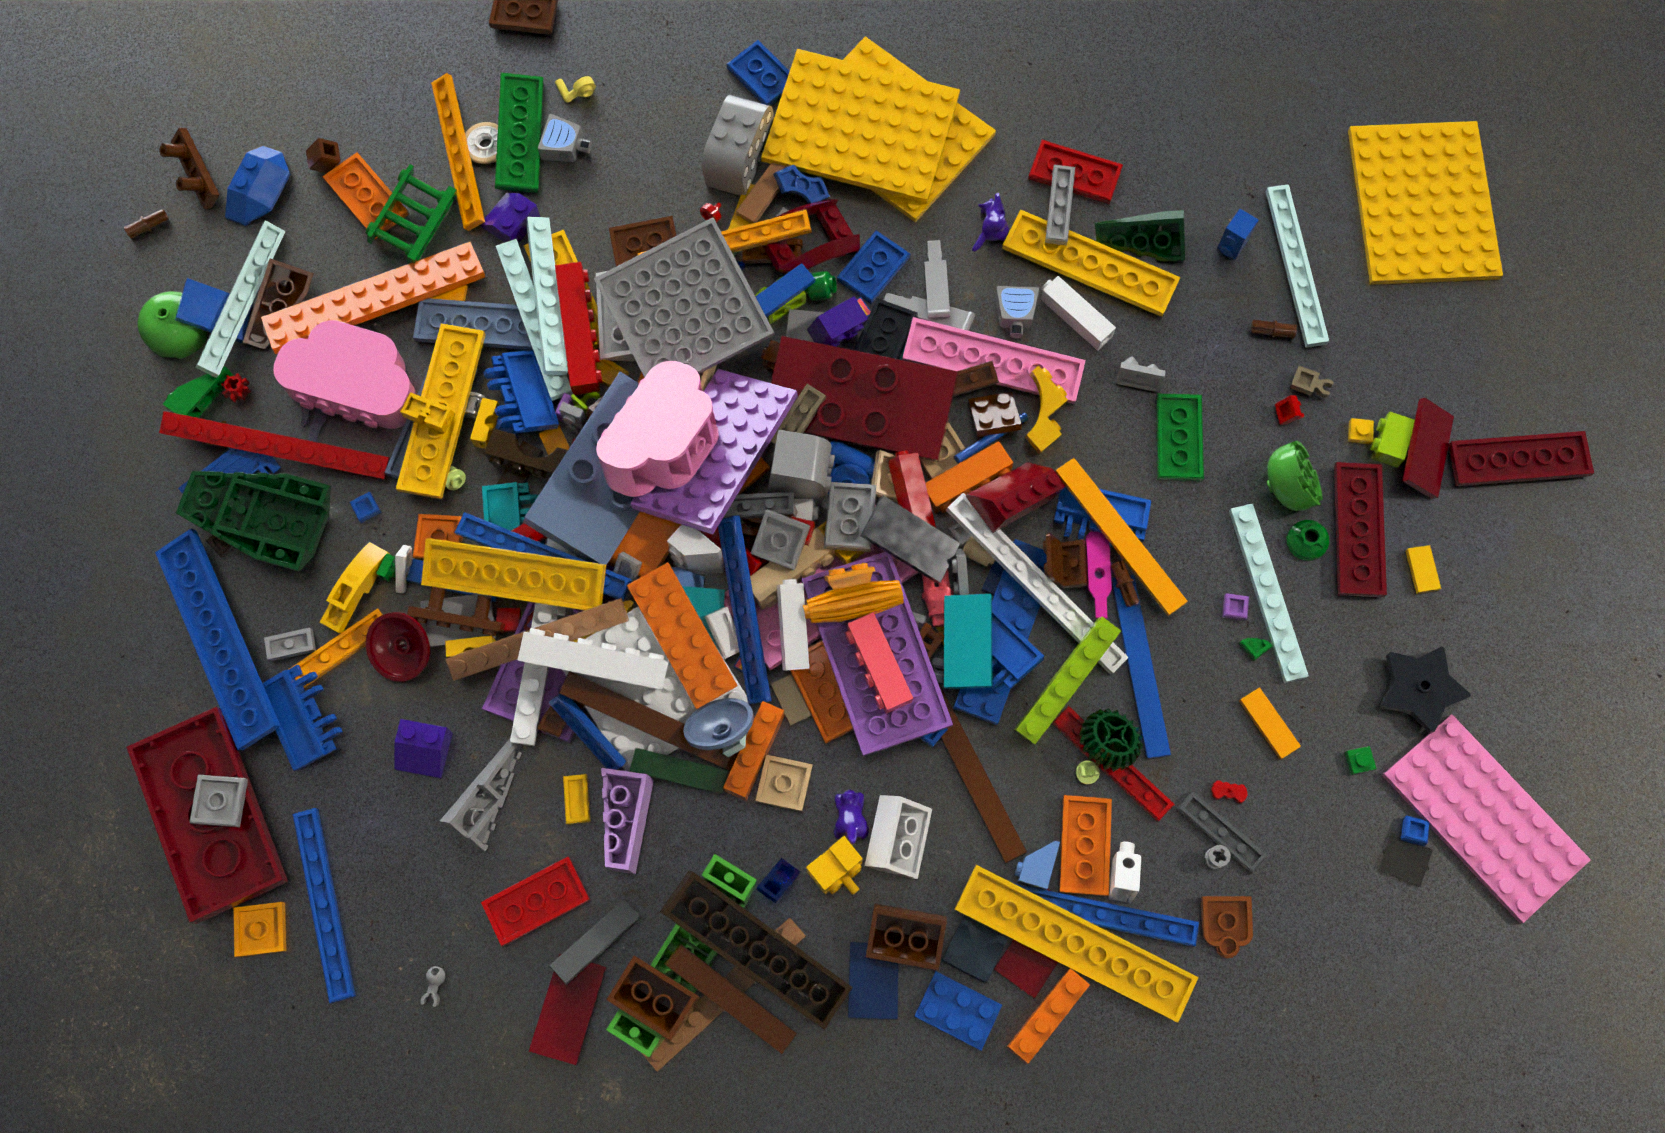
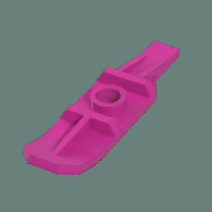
(1099, 560)

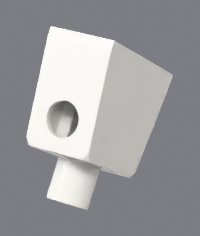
(1124, 874)

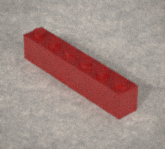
(577, 328)

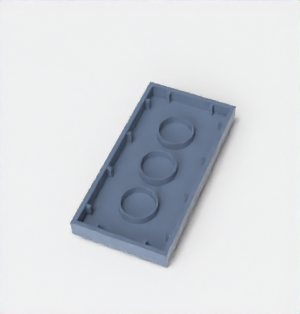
(576, 502)

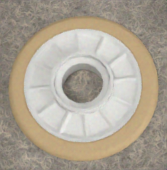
(475, 135)

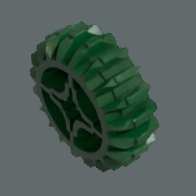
(1117, 752)

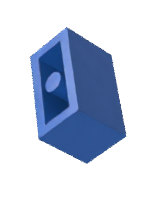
(1237, 234)

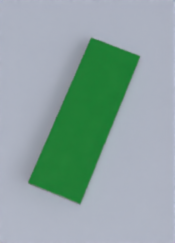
(519, 133)

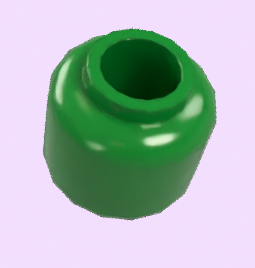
(823, 287)

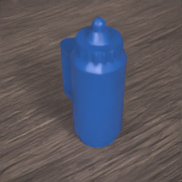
(848, 455)

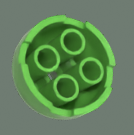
(165, 334)
(1290, 476)

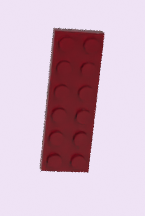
(1521, 458)
(1360, 529)

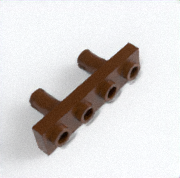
(198, 178)
(435, 613)

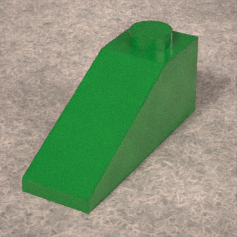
(197, 395)

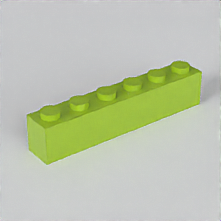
(1067, 680)

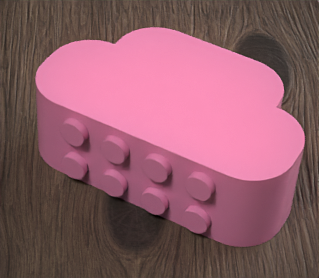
(346, 374)
(659, 432)

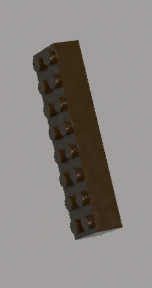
(756, 949)

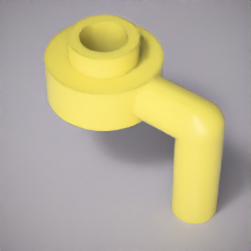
(582, 87)

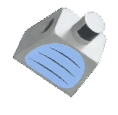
(562, 140)
(1016, 308)

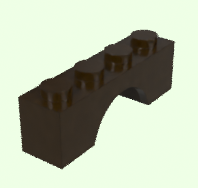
(505, 450)

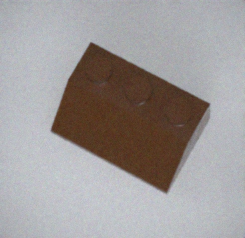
(906, 936)
(653, 998)

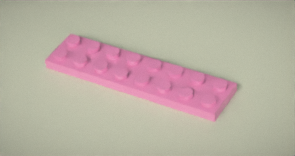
(960, 349)

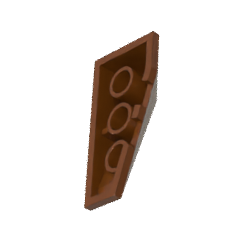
(280, 289)

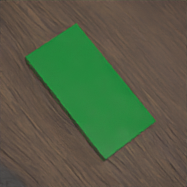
(1179, 437)

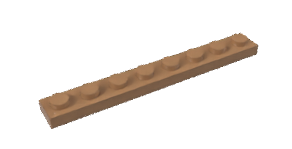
(508, 648)
(707, 1011)

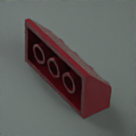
(1015, 494)

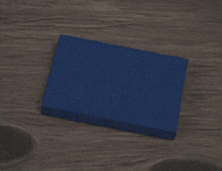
(873, 985)

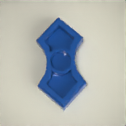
(793, 181)

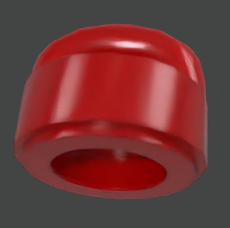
(708, 211)

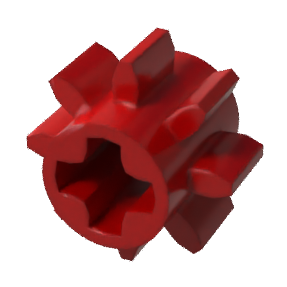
(233, 382)

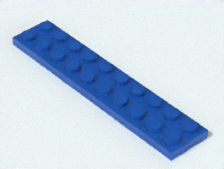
(217, 640)

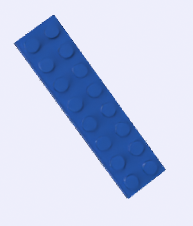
(1020, 611)

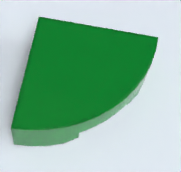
(1255, 647)

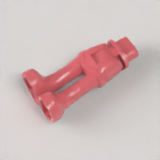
(935, 598)

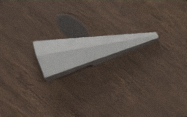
(476, 809)

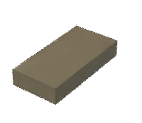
(791, 700)

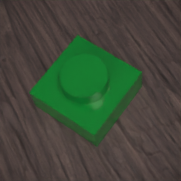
(387, 568)
(1360, 760)

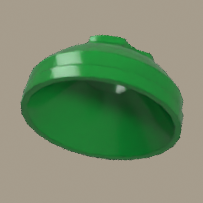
(1301, 547)

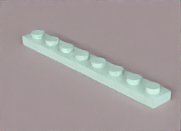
(1297, 266)
(524, 295)
(546, 296)
(240, 300)
(1268, 593)

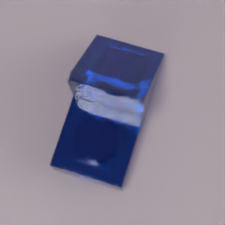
(778, 881)

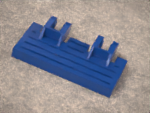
(523, 385)
(240, 461)
(1131, 509)
(1011, 652)
(295, 712)

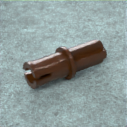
(145, 223)
(1273, 328)
(1125, 583)

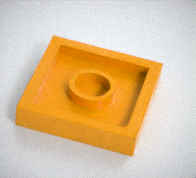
(259, 929)

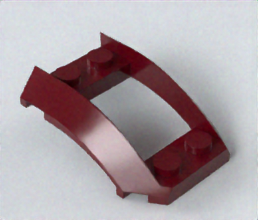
(841, 237)

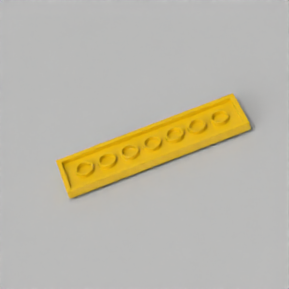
(1093, 264)
(449, 384)
(513, 574)

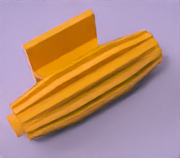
(853, 595)

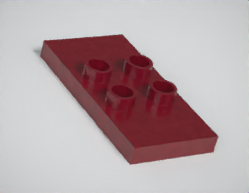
(870, 396)
(209, 863)

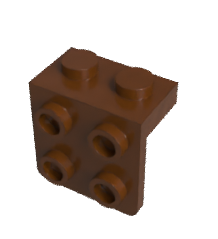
(1066, 562)

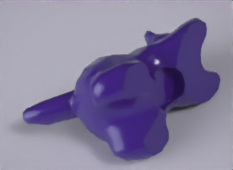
(995, 224)
(850, 819)

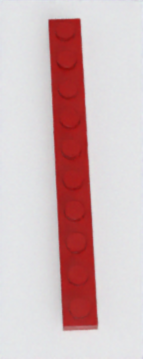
(274, 445)

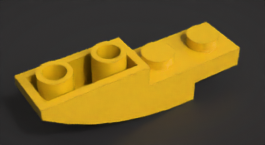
(351, 585)

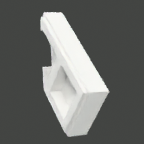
(403, 562)

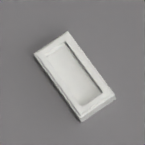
(723, 631)

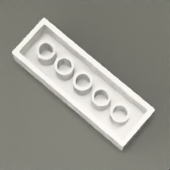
(593, 660)

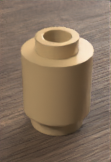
(977, 552)

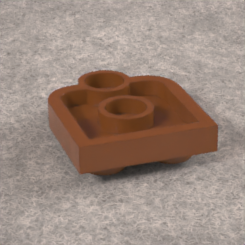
(1227, 923)

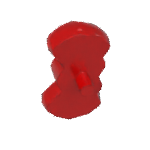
(1229, 791)

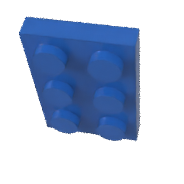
(958, 1011)

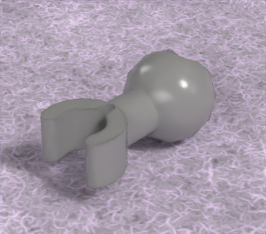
(434, 980)

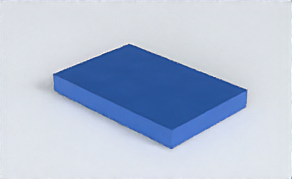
(760, 73)
(873, 267)
(202, 306)

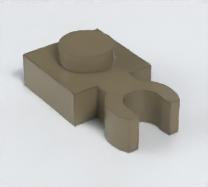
(1307, 382)

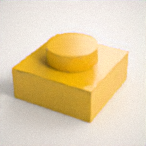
(1361, 431)

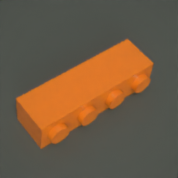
(968, 476)
(752, 757)
(1048, 1016)

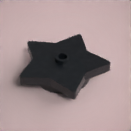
(1408, 695)

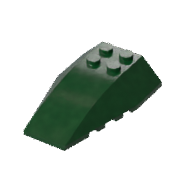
(259, 513)

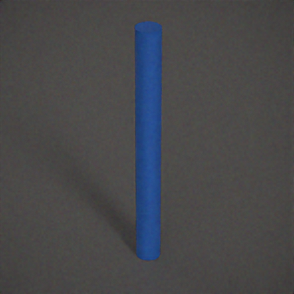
(985, 441)

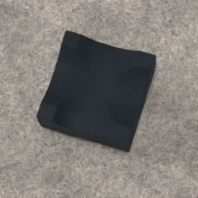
(975, 949)

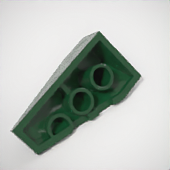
(1151, 235)

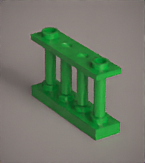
(423, 234)

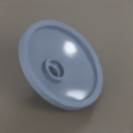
(718, 724)

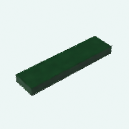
(678, 770)

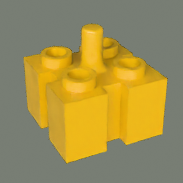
(836, 868)

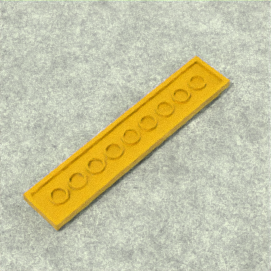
(1076, 943)

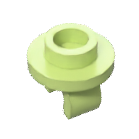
(455, 478)
(1087, 772)

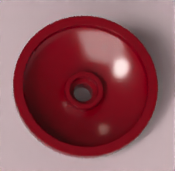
(388, 650)

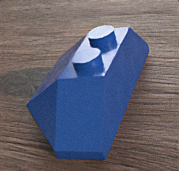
(256, 185)

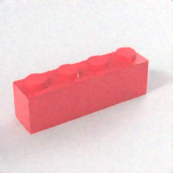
(879, 663)

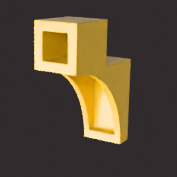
(1051, 399)

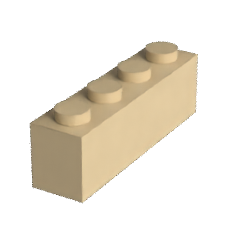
(767, 579)

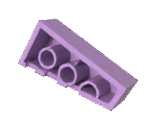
(624, 815)

